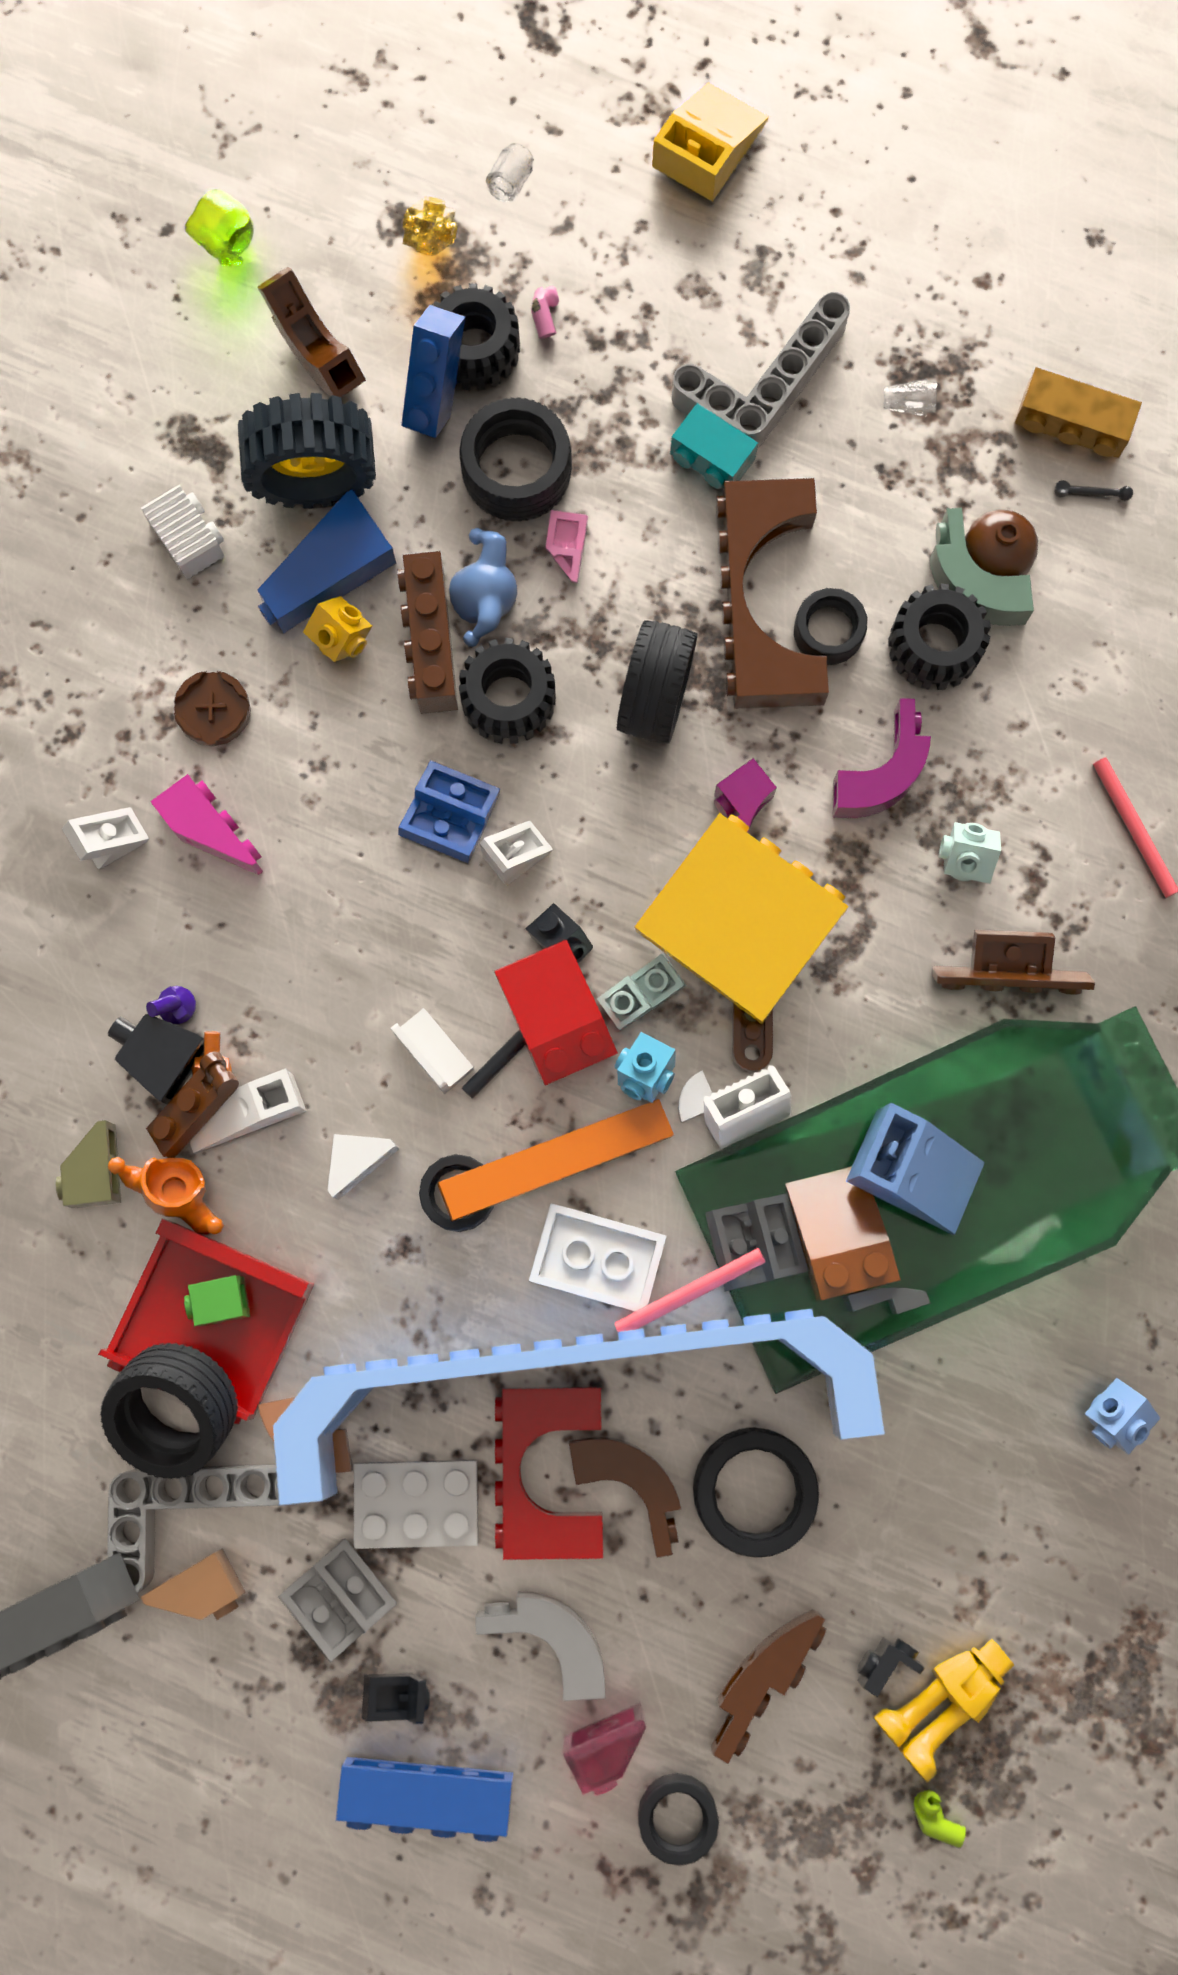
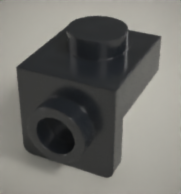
(557, 926)
(879, 1665)
(395, 1697)

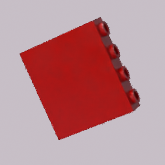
(243, 1347)

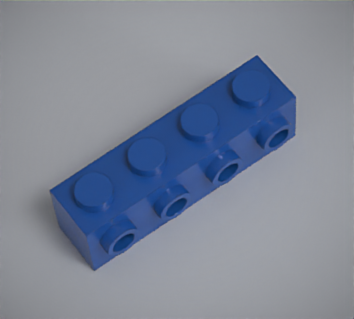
(424, 1798)

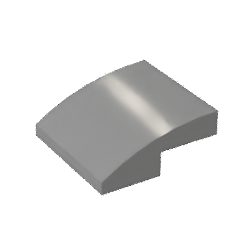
(337, 1600)

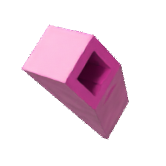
(196, 822)

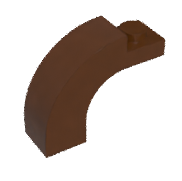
(311, 342)
(621, 1461)

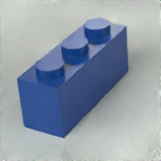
(432, 370)

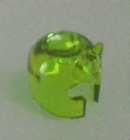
(221, 227)

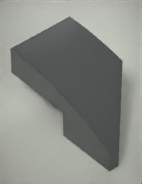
(898, 1299)

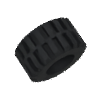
(490, 313)
(945, 609)
(502, 662)

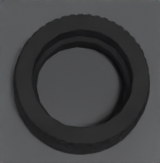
(519, 418)
(656, 681)
(145, 1439)
(805, 1503)

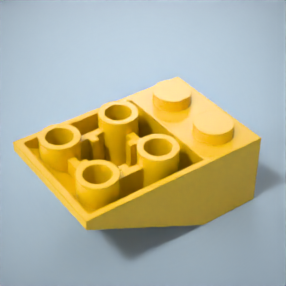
(706, 140)

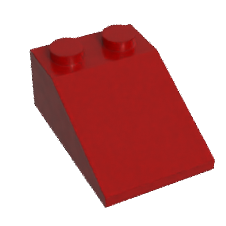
(555, 1012)

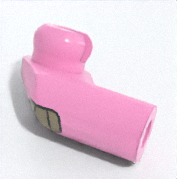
(541, 313)

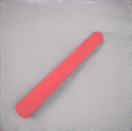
(1135, 827)
(691, 1291)

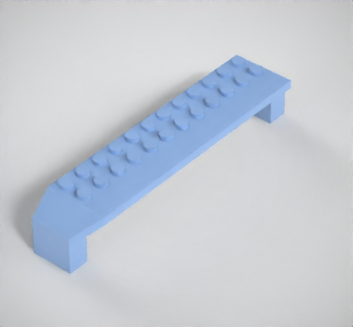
(306, 1427)

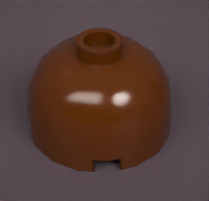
(1002, 543)

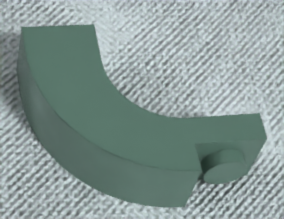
(1003, 597)

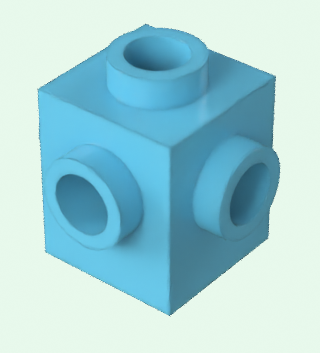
(646, 1068)

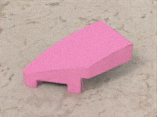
(566, 541)

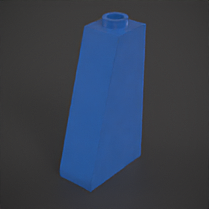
(326, 564)

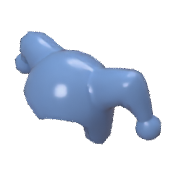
(484, 588)

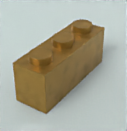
(1077, 413)

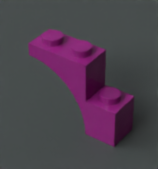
(744, 792)

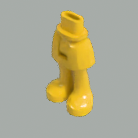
(968, 1682)

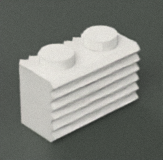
(183, 532)
(747, 1107)

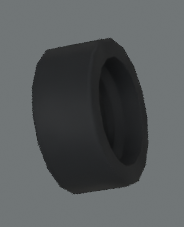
(835, 599)
(427, 1190)
(698, 1847)

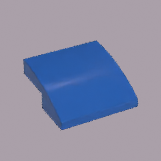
(449, 811)

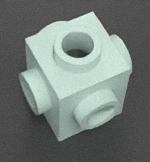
(970, 852)

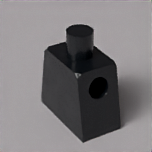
(156, 1054)

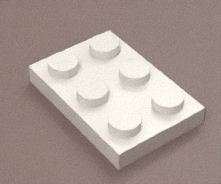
(597, 1258)
(415, 1504)

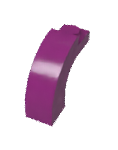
(873, 791)

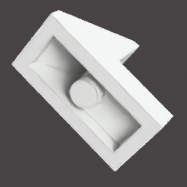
(105, 836)

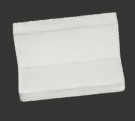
(433, 1050)

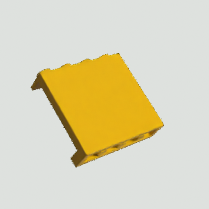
(741, 916)

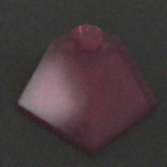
(604, 1749)

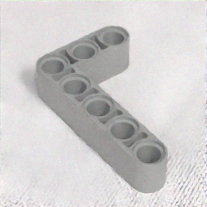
(775, 381)
(192, 1496)

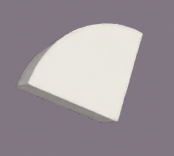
(692, 1097)

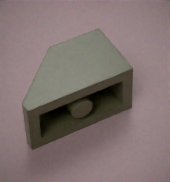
(85, 1171)

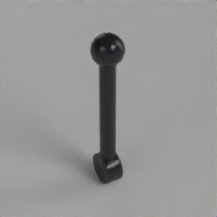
(1063, 488)

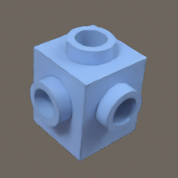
(1121, 1417)

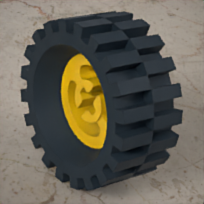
(306, 450)

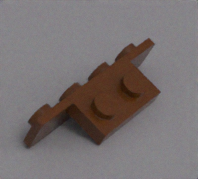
(1013, 961)

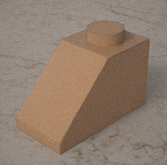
(200, 1590)

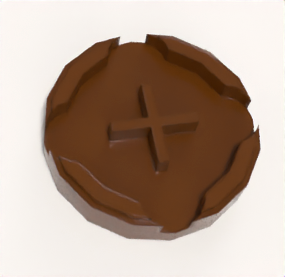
(212, 708)

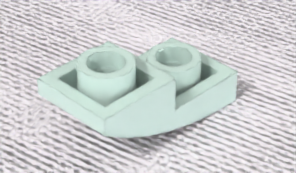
(641, 992)

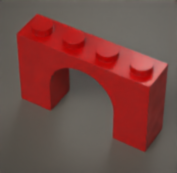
(528, 1528)

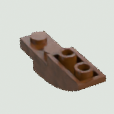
(771, 1664)

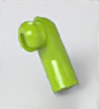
(932, 1820)

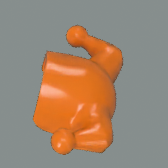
(171, 1189)

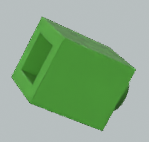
(217, 1301)

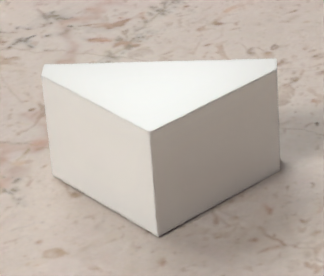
(514, 851)
(355, 1159)

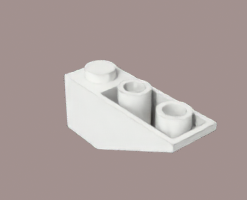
(250, 1109)

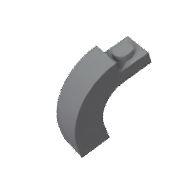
(562, 1630)

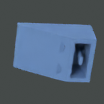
(916, 1168)

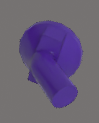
(173, 1005)

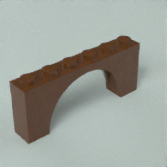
(762, 669)

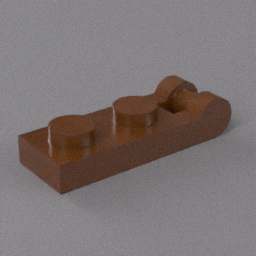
(193, 1105)

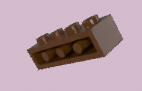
(430, 632)

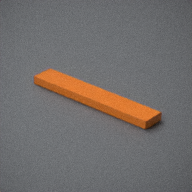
(554, 1160)

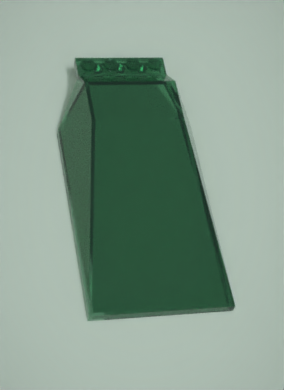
(1072, 1147)

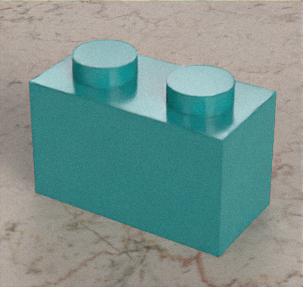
(712, 447)

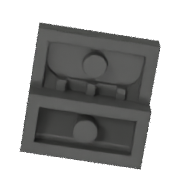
(762, 1225)

